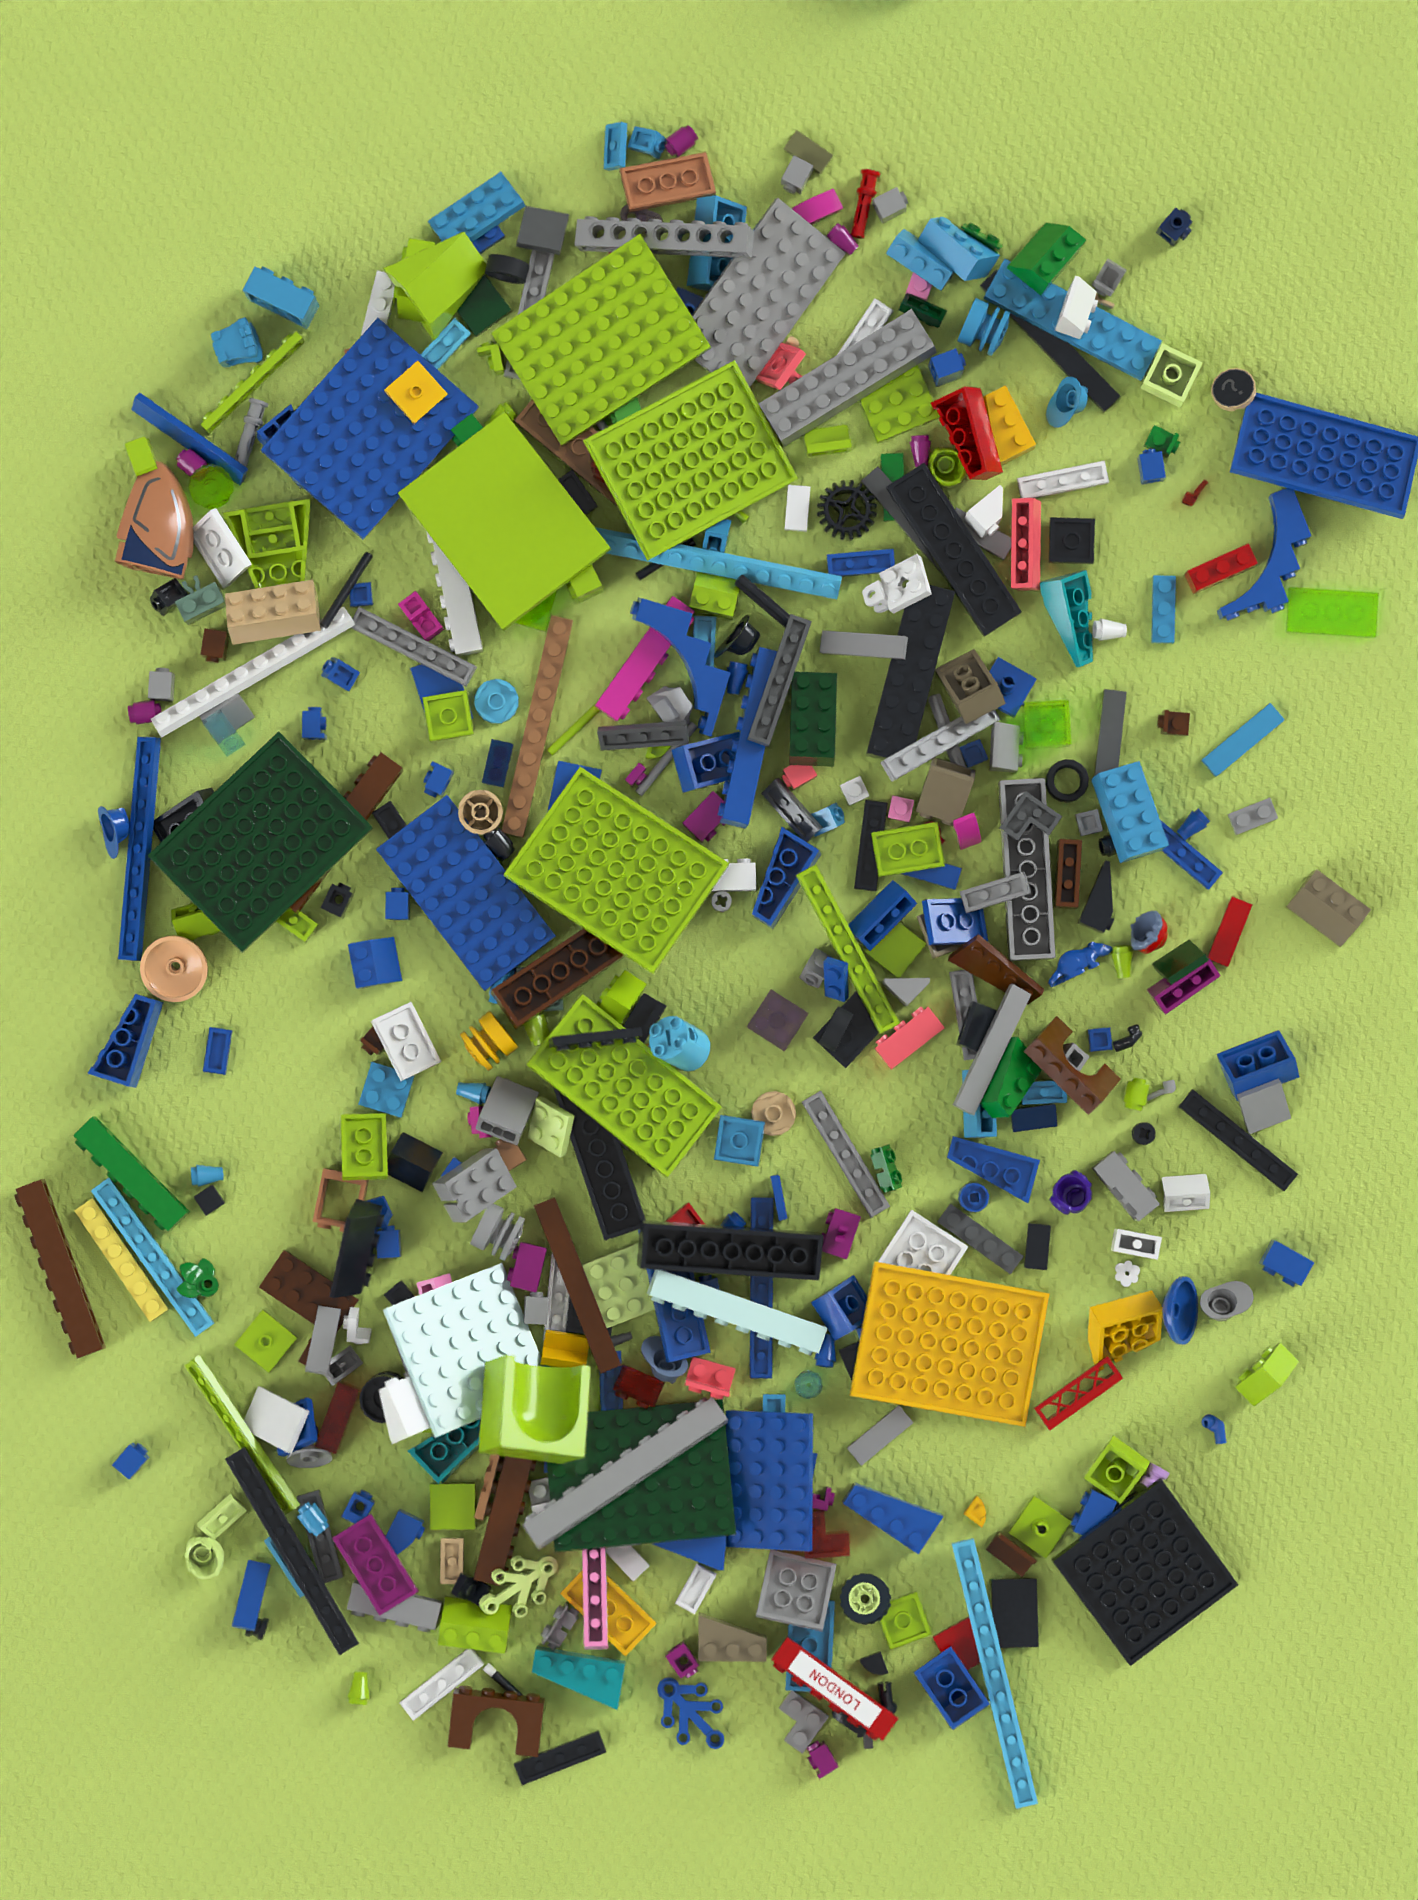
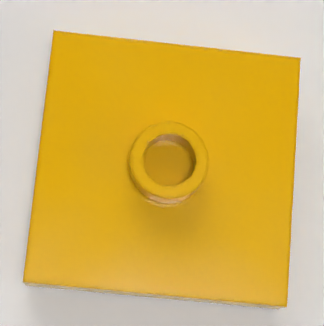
(415, 392)

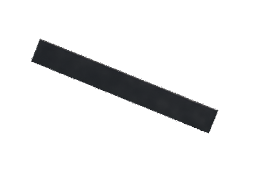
(1066, 359)

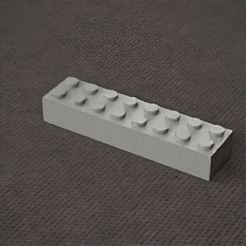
(848, 377)
(1030, 916)

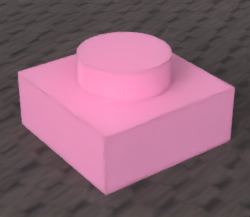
(919, 287)
(900, 809)

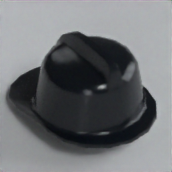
(741, 639)

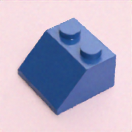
(375, 962)
(842, 1307)

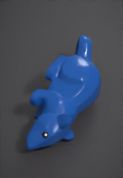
(1074, 961)

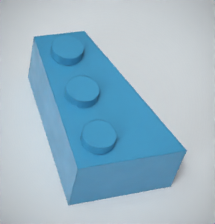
(957, 249)

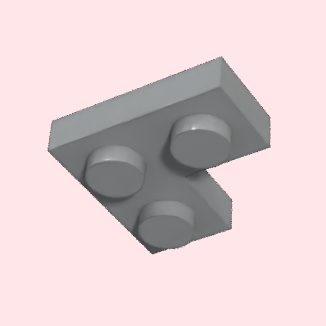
(808, 1720)

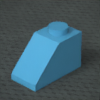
(717, 536)

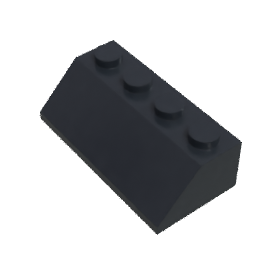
(357, 1249)

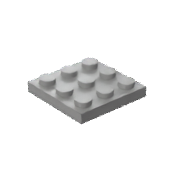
(796, 1590)

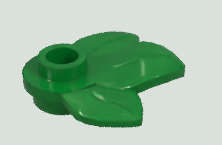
(195, 1277)

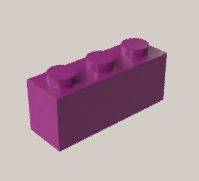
(1169, 996)

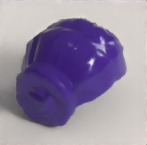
(1071, 1193)

